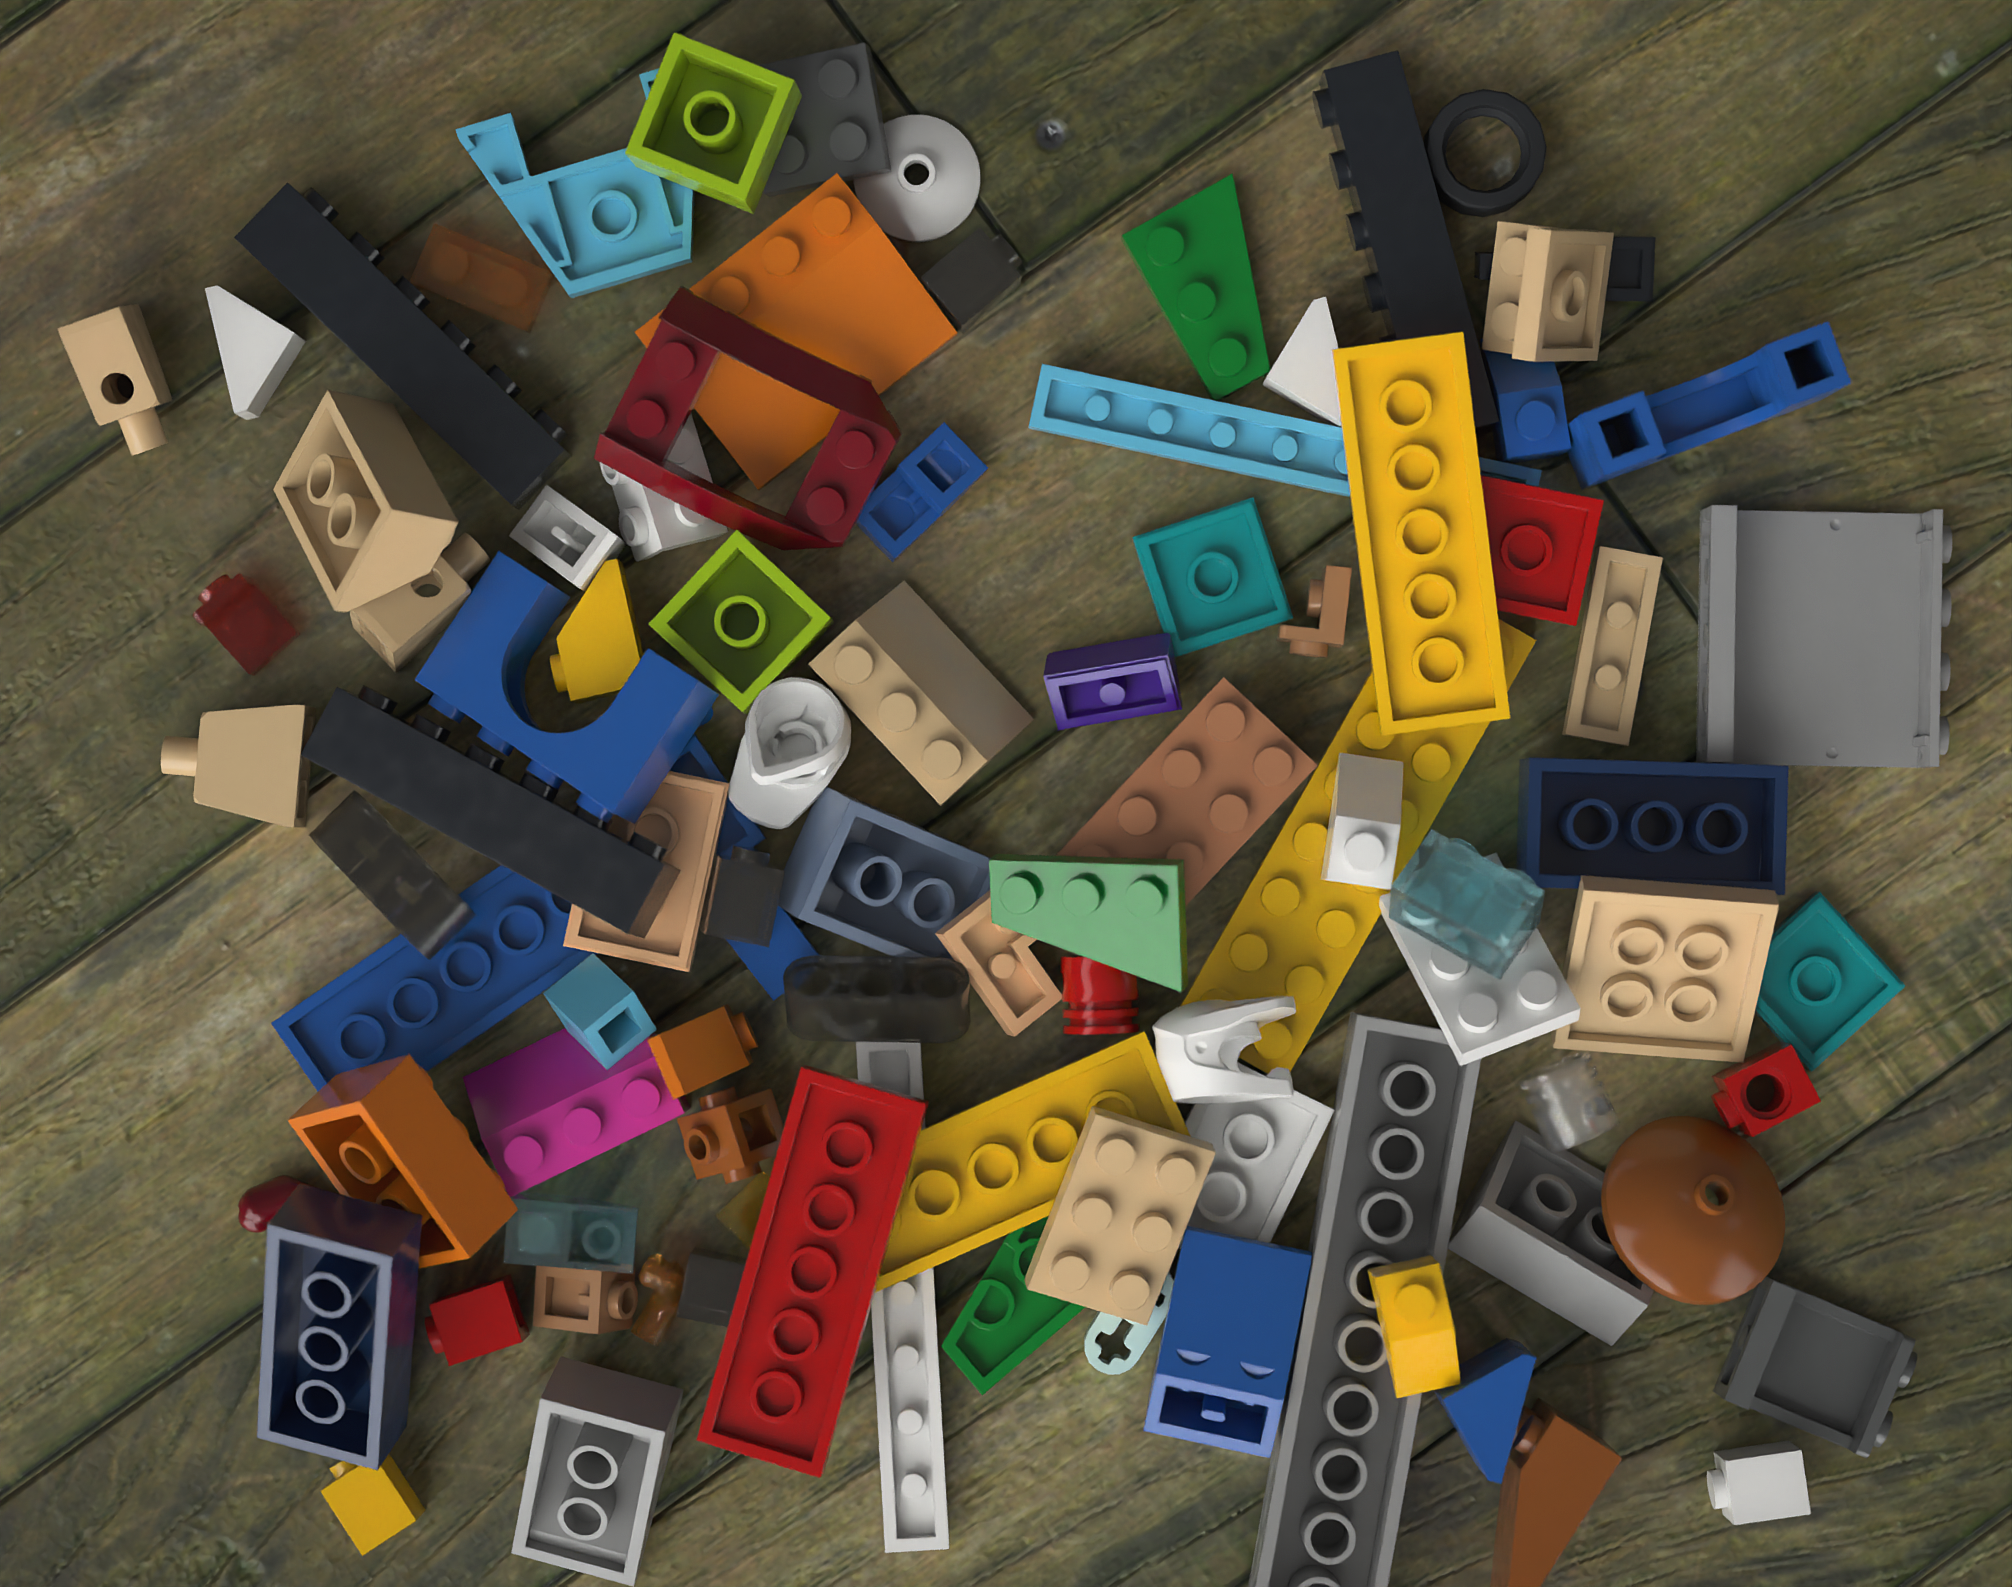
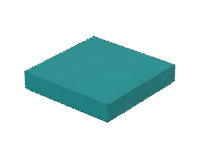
(1212, 577)
(1821, 981)

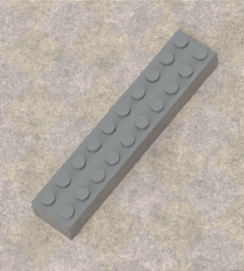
(1379, 1202)

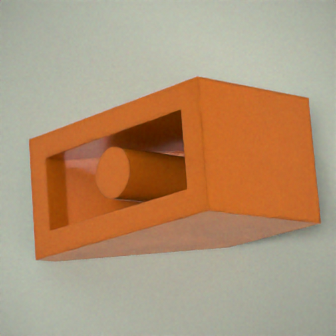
(703, 1050)

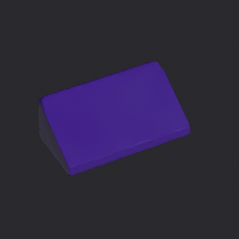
(1113, 681)

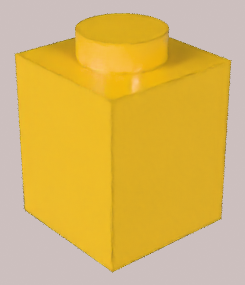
(371, 1502)

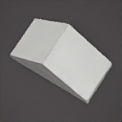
(252, 351)
(1306, 366)
(566, 538)

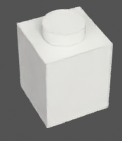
(1759, 1483)

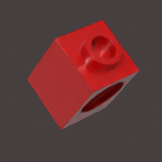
(1791, 1089)
(476, 1321)

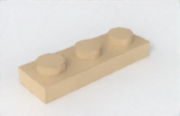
(1612, 646)

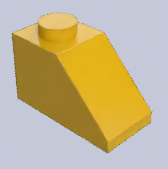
(599, 639)
(1416, 1325)

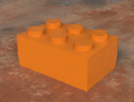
(398, 1145)

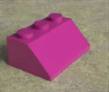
(562, 1107)

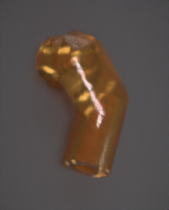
(662, 1306)

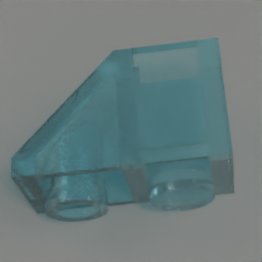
(571, 1233)

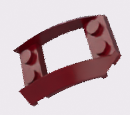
(668, 387)

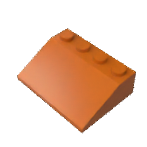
(829, 287)

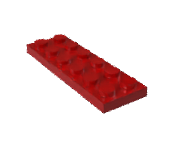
(812, 1270)

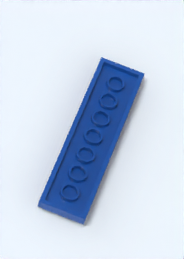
(491, 968)

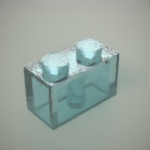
(1466, 903)

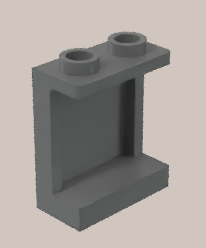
(1817, 1366)

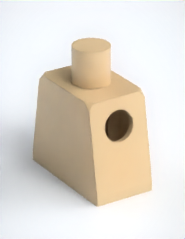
(112, 346)
(405, 622)
(248, 762)

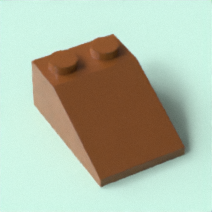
(1546, 1493)

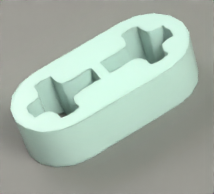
(1136, 1337)

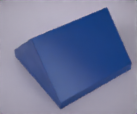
(1489, 1403)

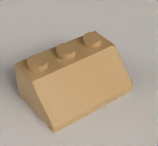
(363, 501)
(921, 692)

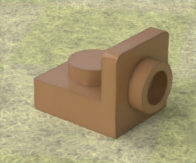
(1327, 603)
(584, 1300)

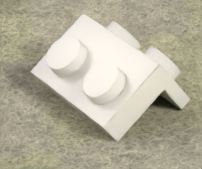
(655, 522)

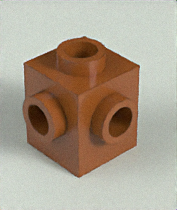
(732, 1134)

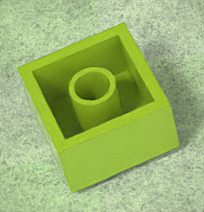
(713, 123)
(741, 621)

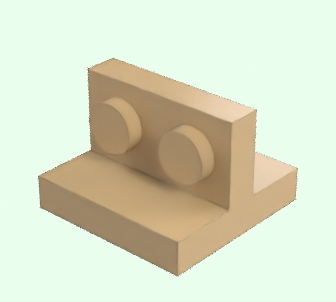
(1547, 292)

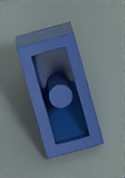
(1528, 408)

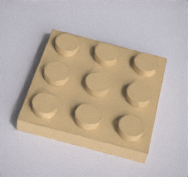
(1666, 967)

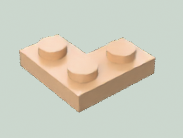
(1000, 967)

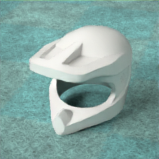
(788, 751)
(1202, 1046)

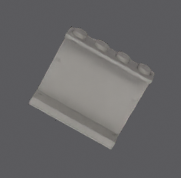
(1822, 638)

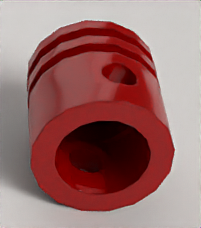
(1098, 997)

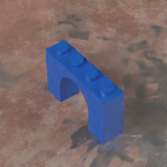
(1720, 403)
(483, 671)

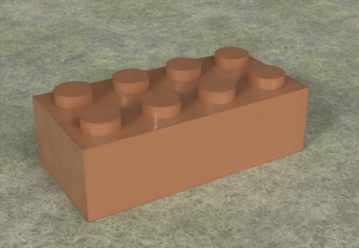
(1199, 790)

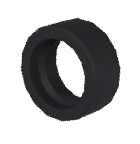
(1522, 123)

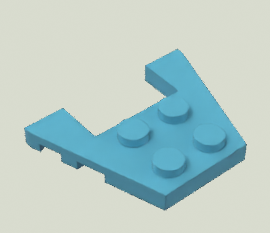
(592, 218)

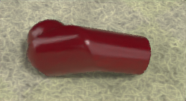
(264, 1200)

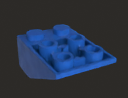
(1228, 1341)

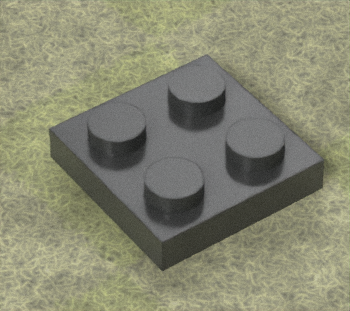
(835, 123)

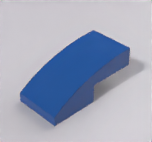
(919, 491)

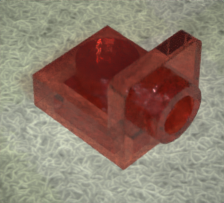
(245, 621)

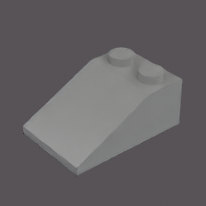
(595, 1470)

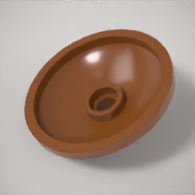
(1668, 1226)

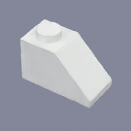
(1364, 821)

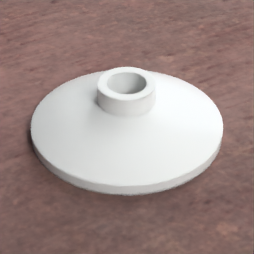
(939, 203)

